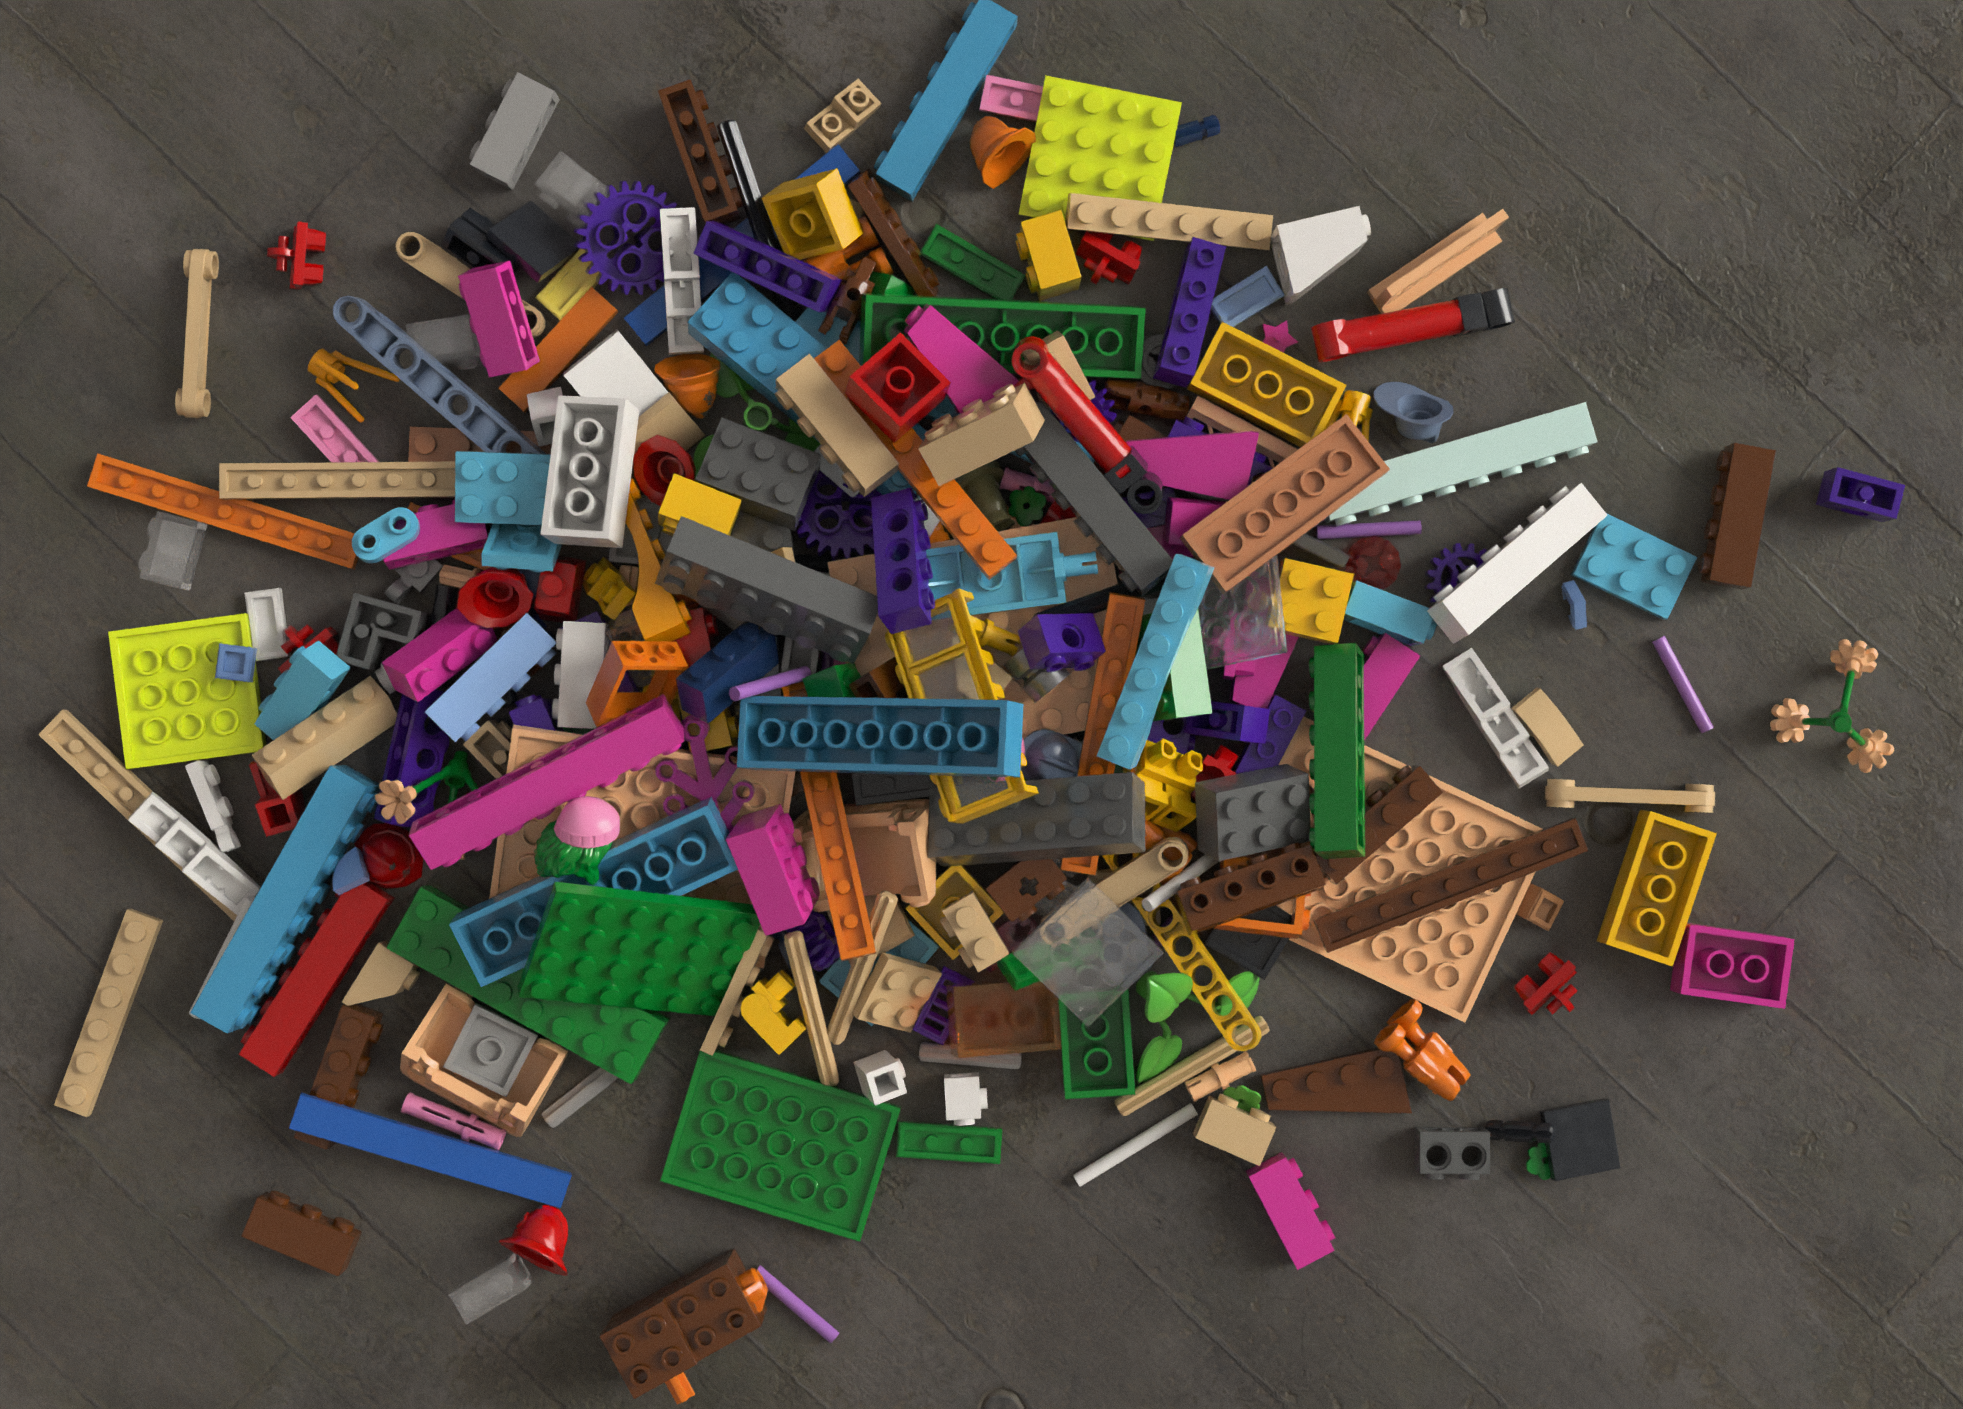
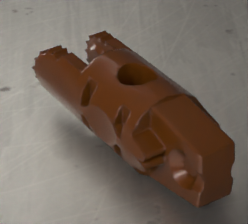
(842, 307)
(1146, 399)

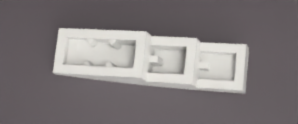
(680, 277)
(1495, 718)
(194, 852)

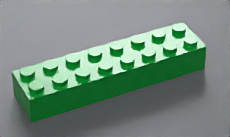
(1101, 337)
(604, 1035)

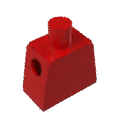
(560, 590)

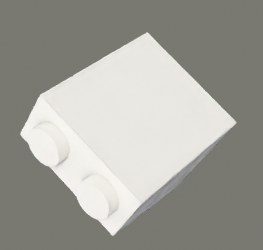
(1315, 248)
(615, 372)

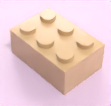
(981, 433)

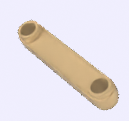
(445, 269)
(193, 398)
(1695, 797)
(1141, 872)

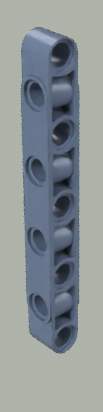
(430, 378)

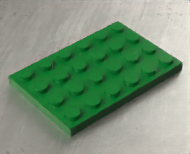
(637, 949)
(780, 1144)

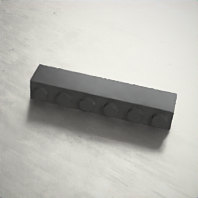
(1096, 505)

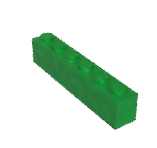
(1338, 751)

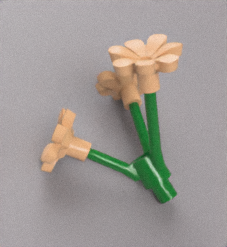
(1867, 746)
(398, 799)

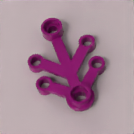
(706, 784)

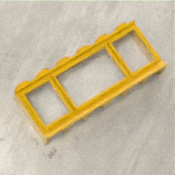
(949, 664)

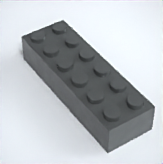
(767, 590)
(1063, 821)

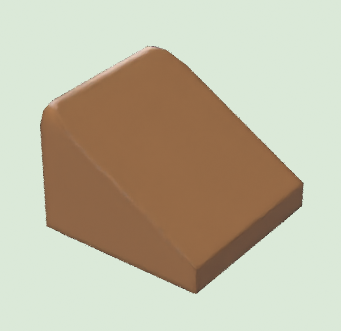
(1539, 907)

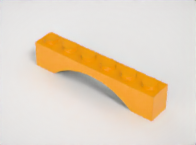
(655, 609)

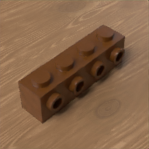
(698, 151)
(1736, 516)
(1385, 815)
(1249, 889)
(345, 1060)

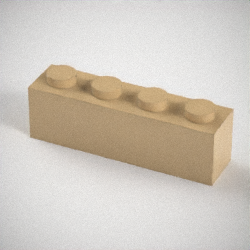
(836, 425)
(326, 737)

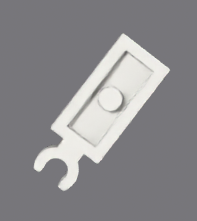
(215, 807)

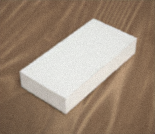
(267, 623)

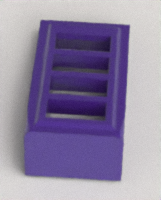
(926, 1030)

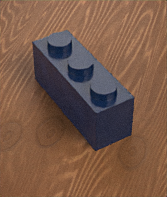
(736, 660)

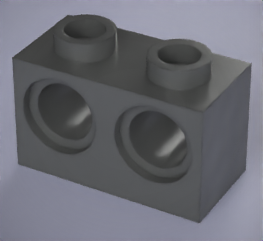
(1453, 1142)

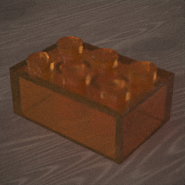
(999, 1021)

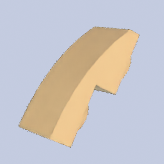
(842, 116)
(1547, 726)

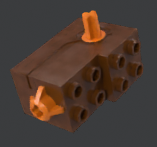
(684, 1324)

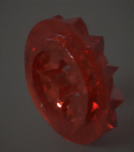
(1371, 547)

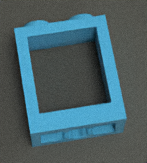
(1388, 614)

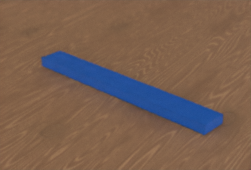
(650, 316)
(430, 1150)

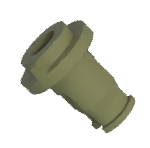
(984, 491)

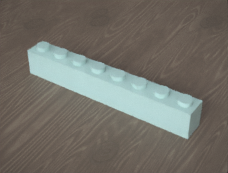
(1473, 460)

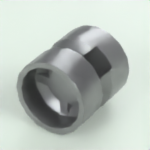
(1037, 681)

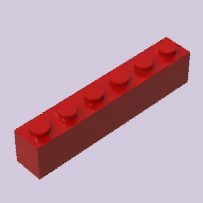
(314, 978)

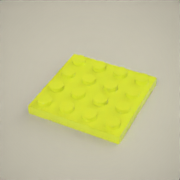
(1098, 146)
(170, 695)

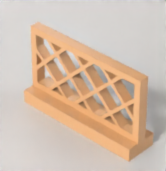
(1438, 263)
(1227, 422)

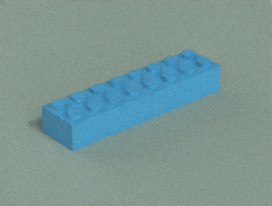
(761, 345)
(881, 735)
(660, 858)
(287, 899)

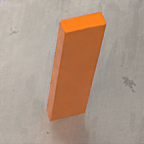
(561, 347)

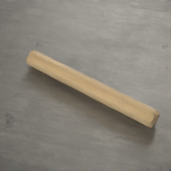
(860, 969)
(811, 1008)
(1186, 1069)

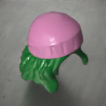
(577, 839)

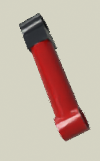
(1453, 317)
(1120, 463)

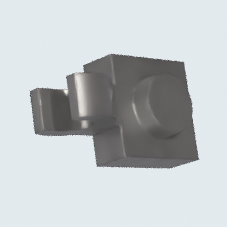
(415, 575)

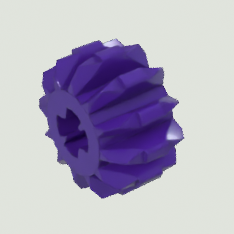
(819, 941)

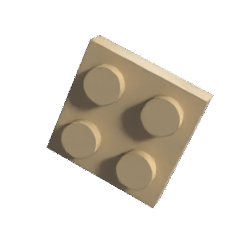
(896, 992)

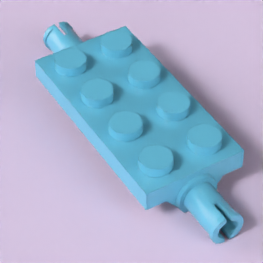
(1027, 582)

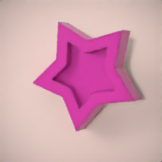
(1278, 336)

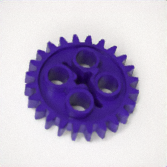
(612, 211)
(846, 536)

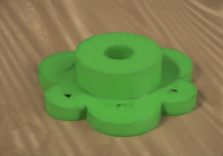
(1246, 1097)

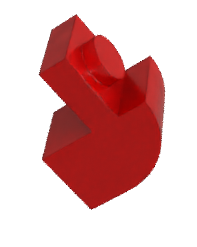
(274, 813)

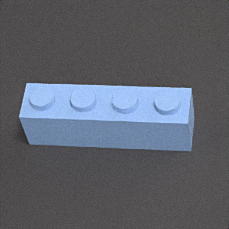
(491, 677)

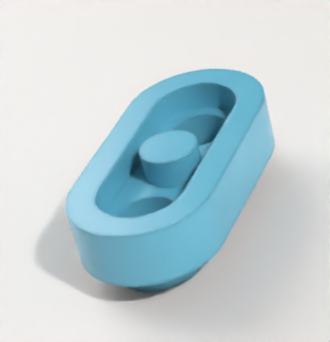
(386, 536)

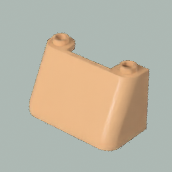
(888, 849)
(432, 1044)

